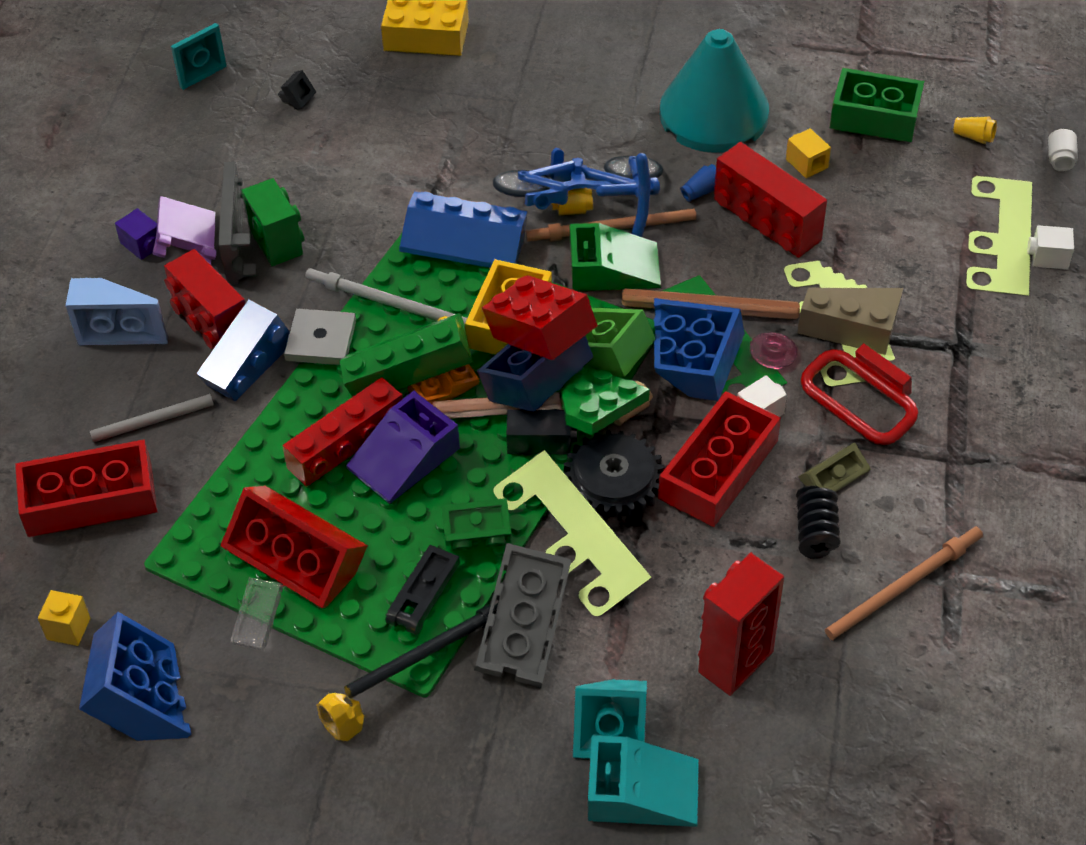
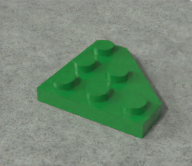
(599, 398)

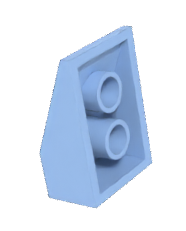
(113, 314)

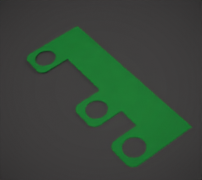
(744, 362)

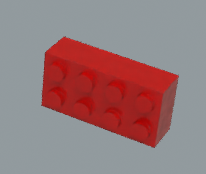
(769, 199)
(719, 458)
(85, 488)
(739, 622)

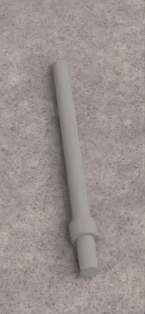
(337, 282)

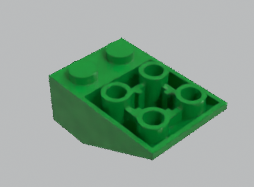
(611, 259)

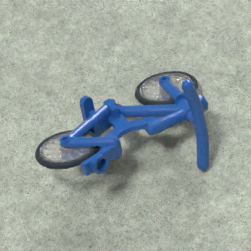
(551, 184)

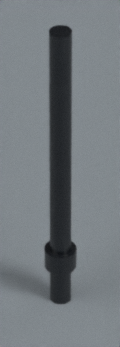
(419, 653)

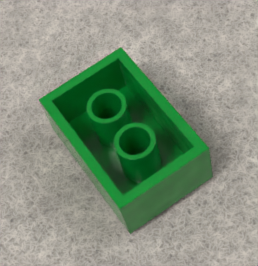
(876, 104)

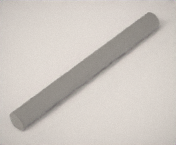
(151, 418)

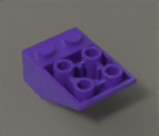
(405, 447)

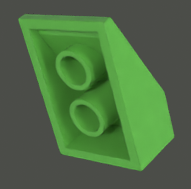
(619, 339)

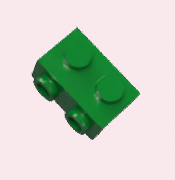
(476, 523)

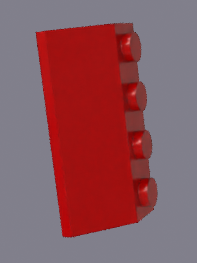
(292, 545)

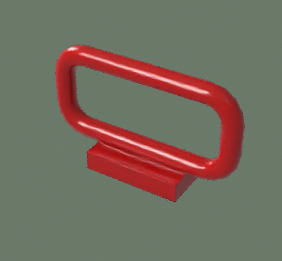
(878, 373)

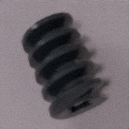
(817, 521)

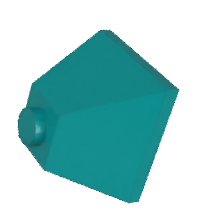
(199, 56)
(608, 710)

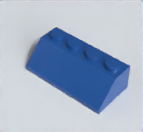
(462, 230)

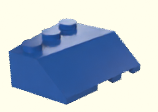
(696, 345)
(134, 682)

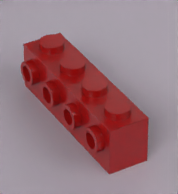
(339, 432)

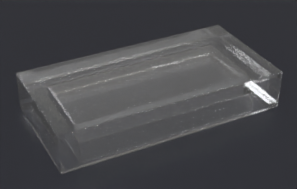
(256, 614)

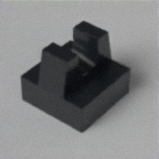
(297, 90)

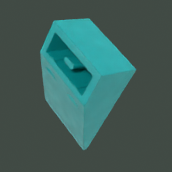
(641, 783)

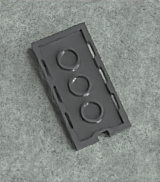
(230, 231)
(523, 615)

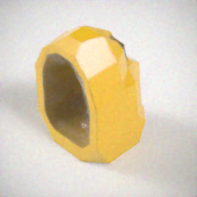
(341, 716)

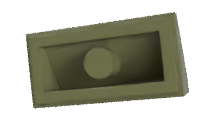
(837, 469)

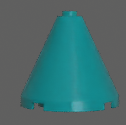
(715, 98)

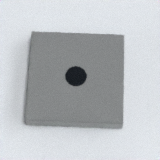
(320, 336)

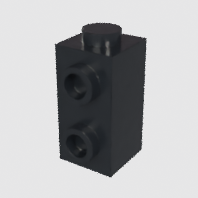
(538, 431)

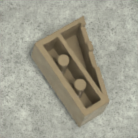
(851, 315)

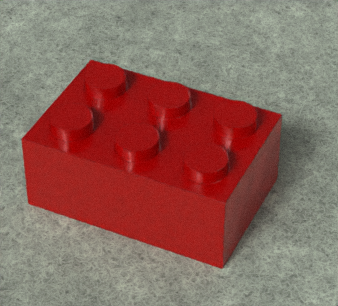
(202, 296)
(539, 316)

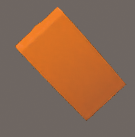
(446, 385)

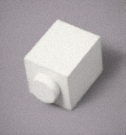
(1051, 247)
(765, 395)

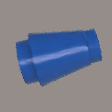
(700, 183)

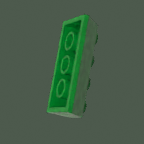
(409, 356)

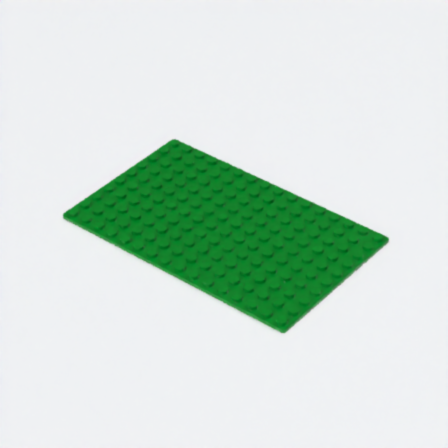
(396, 532)

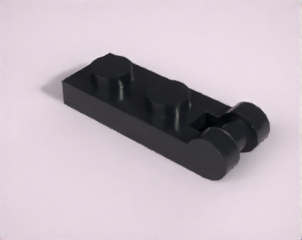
(422, 589)

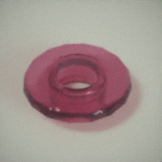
(773, 358)

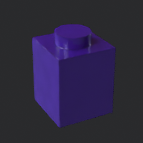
(137, 233)

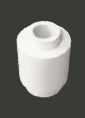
(1062, 149)

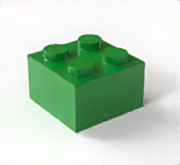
(273, 221)

